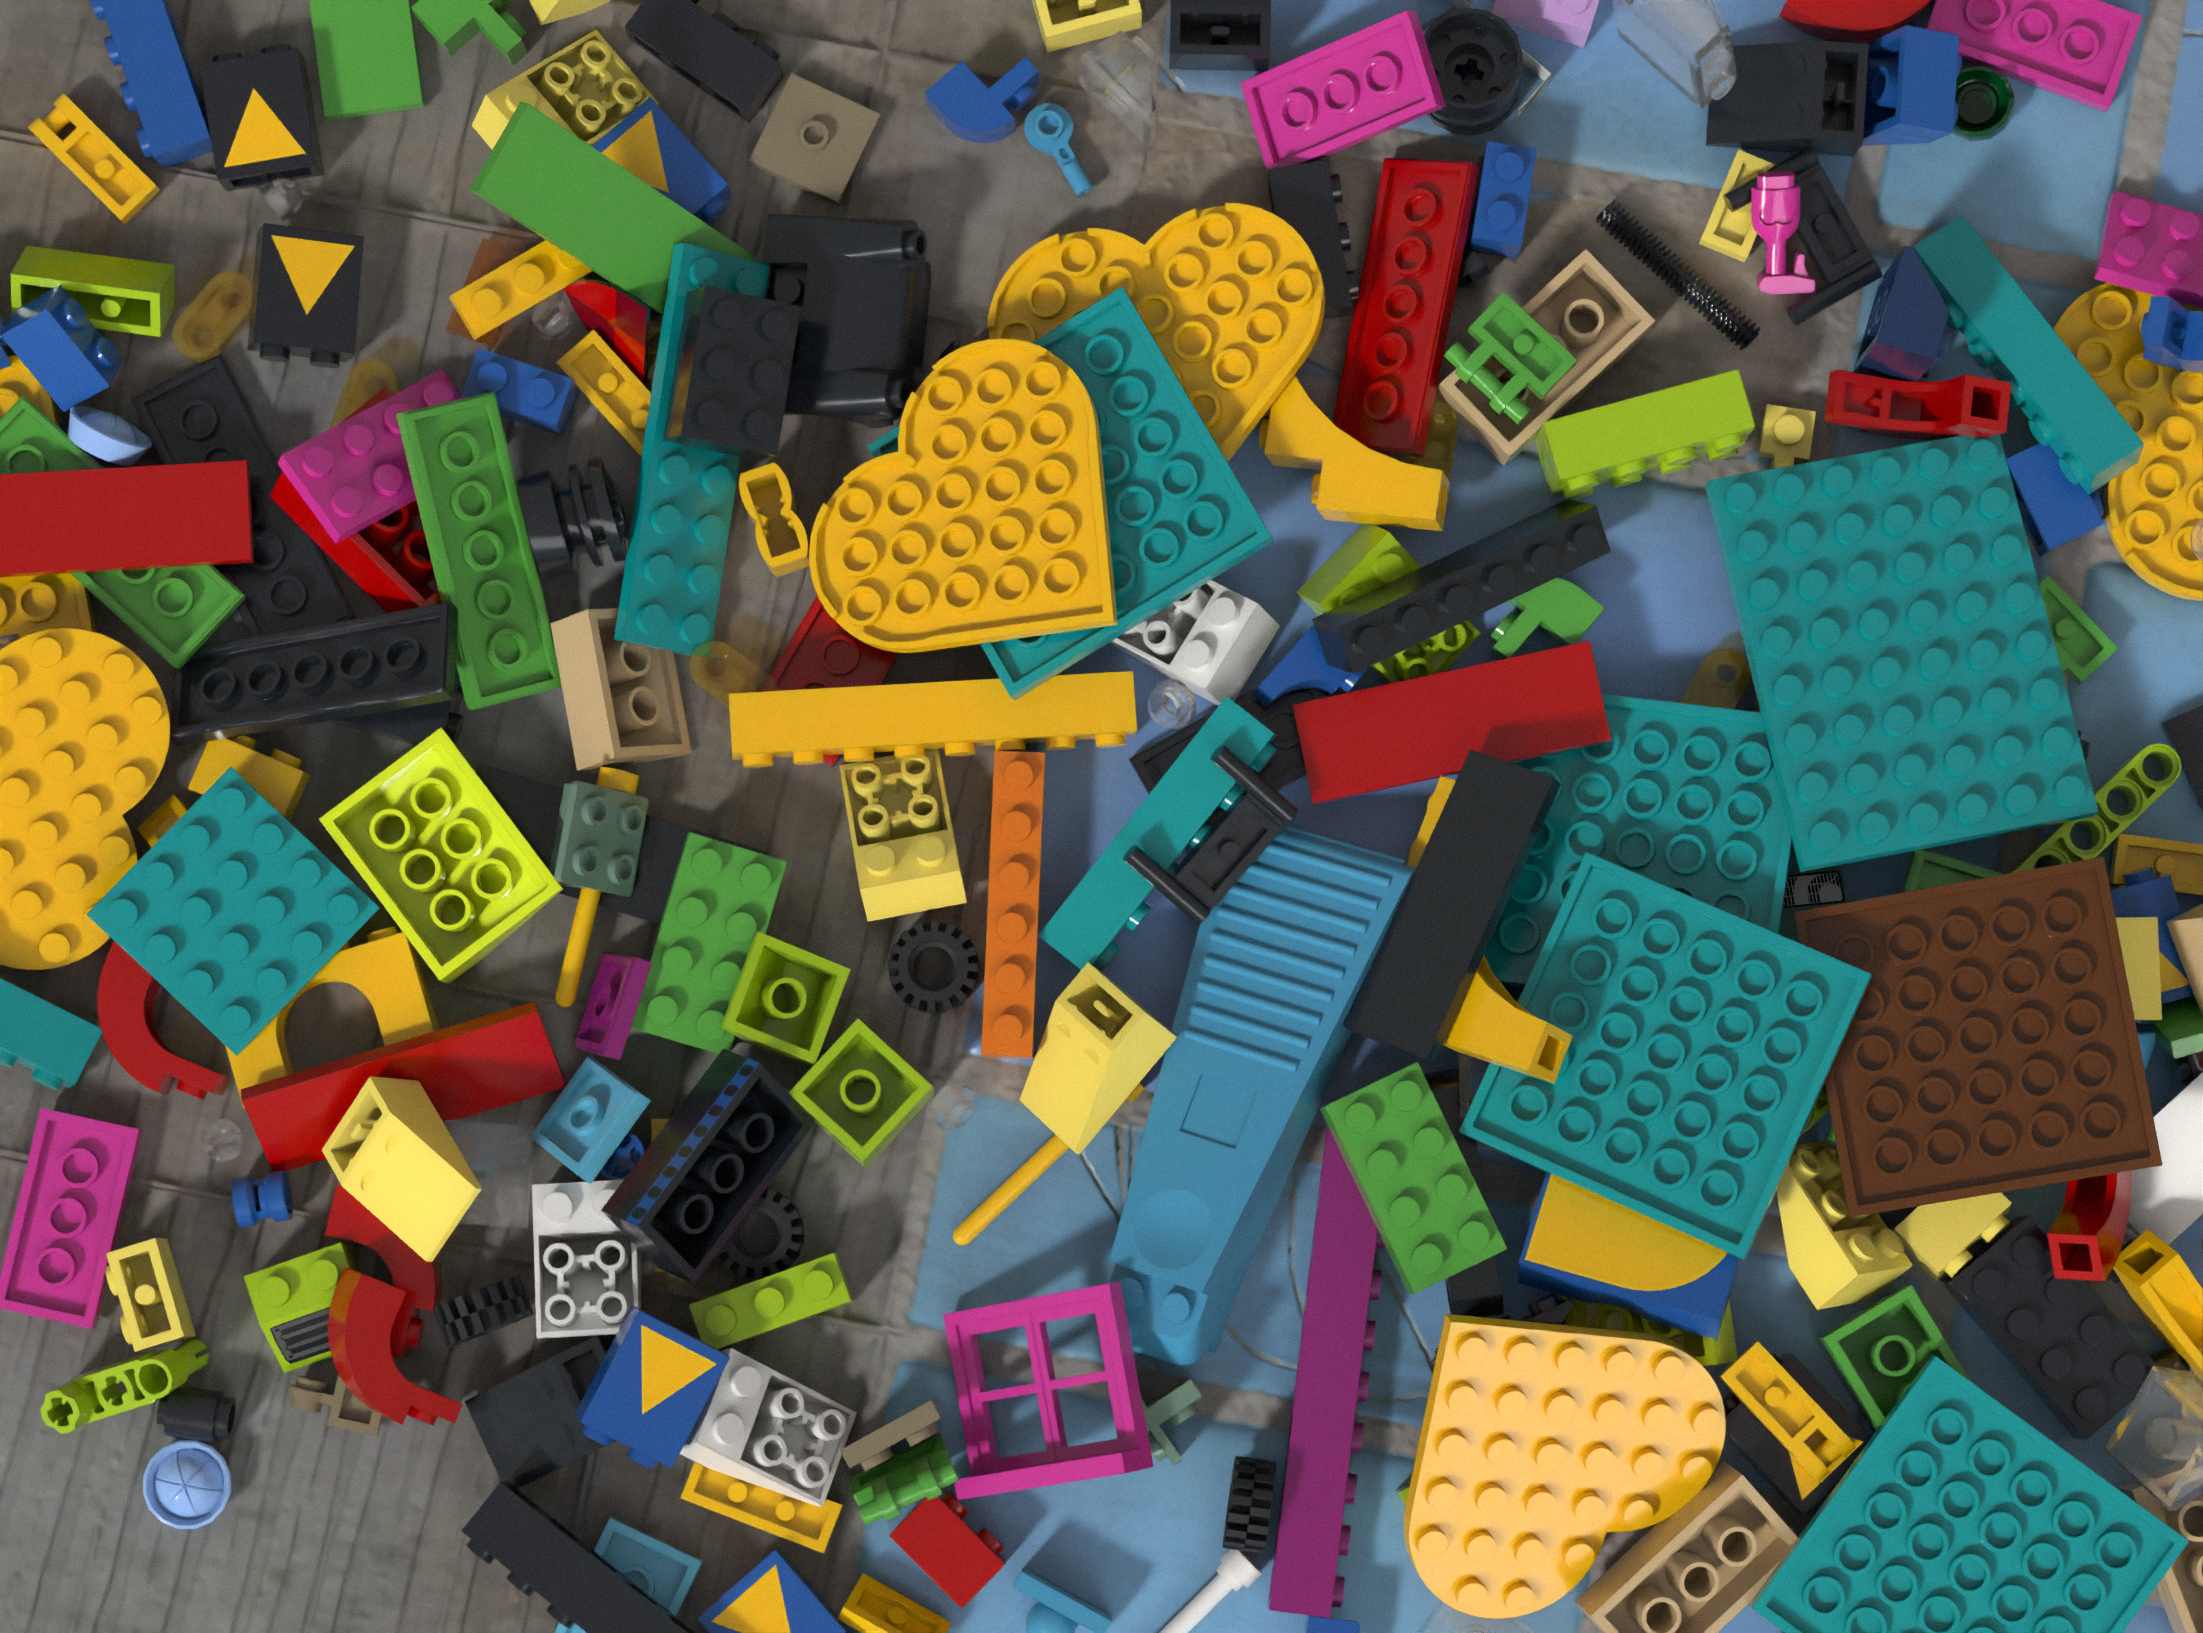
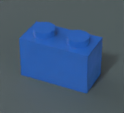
(1502, 199)
(62, 348)
(523, 391)
(2049, 504)

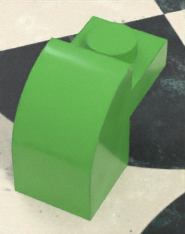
(458, 21)
(1555, 608)

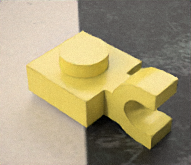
(1786, 435)

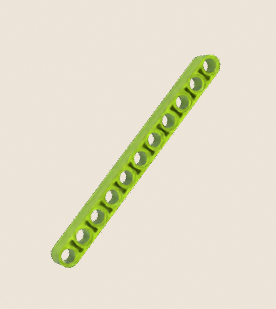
(2104, 828)

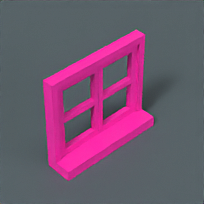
(1059, 1462)

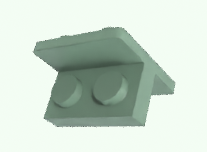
(598, 838)
(1173, 1406)

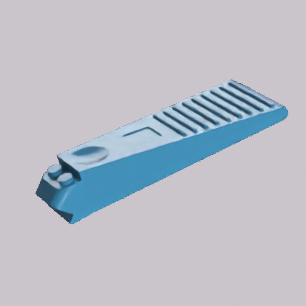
(1245, 1079)

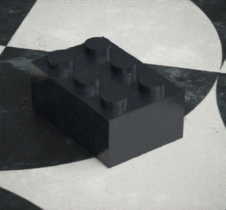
(732, 373)

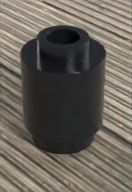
(197, 1414)

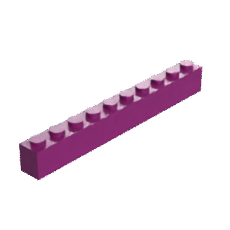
(1326, 1396)

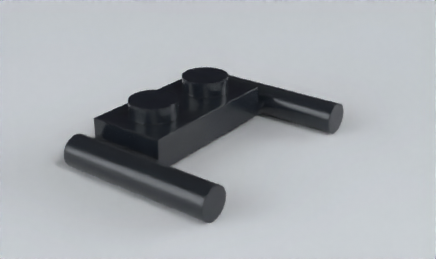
(1824, 231)
(1226, 848)

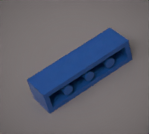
(157, 78)

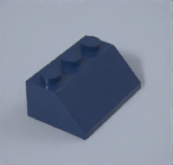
(1904, 324)

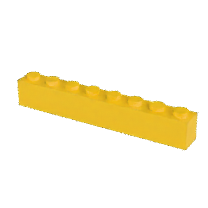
(930, 716)

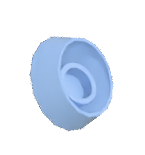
(107, 436)
(187, 1484)

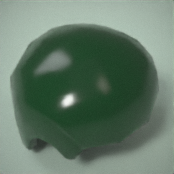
(1983, 102)

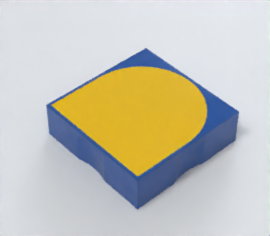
(1624, 1259)

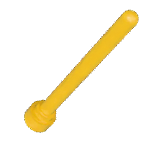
(587, 905)
(1017, 1184)

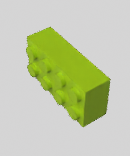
(1645, 434)

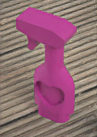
(1775, 219)

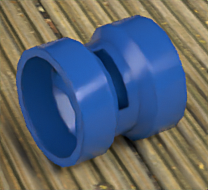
(622, 1157)
(262, 1198)

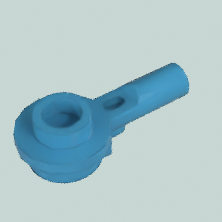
(1050, 131)

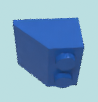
(1911, 87)

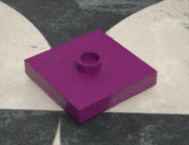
(611, 1005)

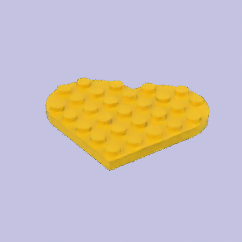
(1218, 288)
(2161, 496)
(982, 515)
(76, 753)
(1543, 1448)

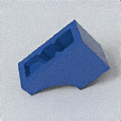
(1304, 669)

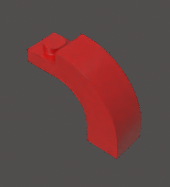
(1851, 19)
(1918, 409)
(129, 1028)
(2090, 1227)
(408, 1270)
(361, 1351)

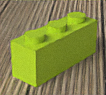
(112, 290)
(772, 1302)

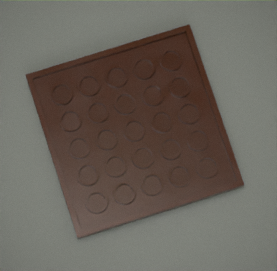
(1986, 1039)

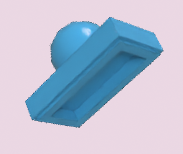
(1058, 1608)

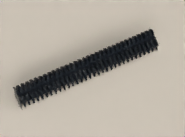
(1677, 275)

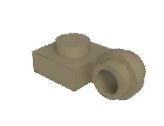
(345, 1409)

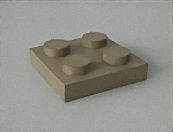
(876, 1446)

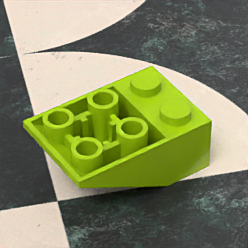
(1364, 564)

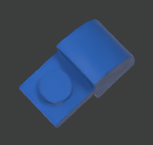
(980, 112)
(2173, 335)

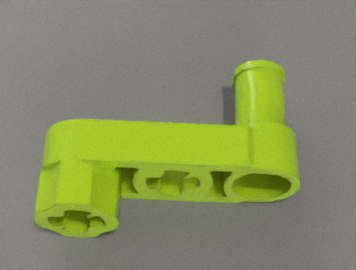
(146, 1378)

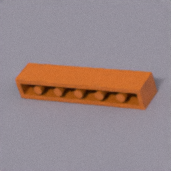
(1013, 905)

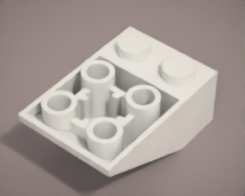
(1204, 641)
(581, 1261)
(770, 1431)

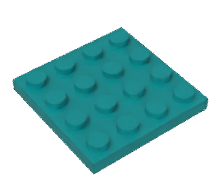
(233, 910)

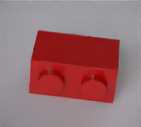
(949, 1547)

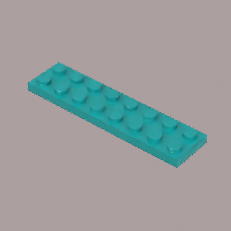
(681, 490)

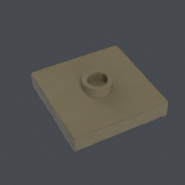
(815, 139)

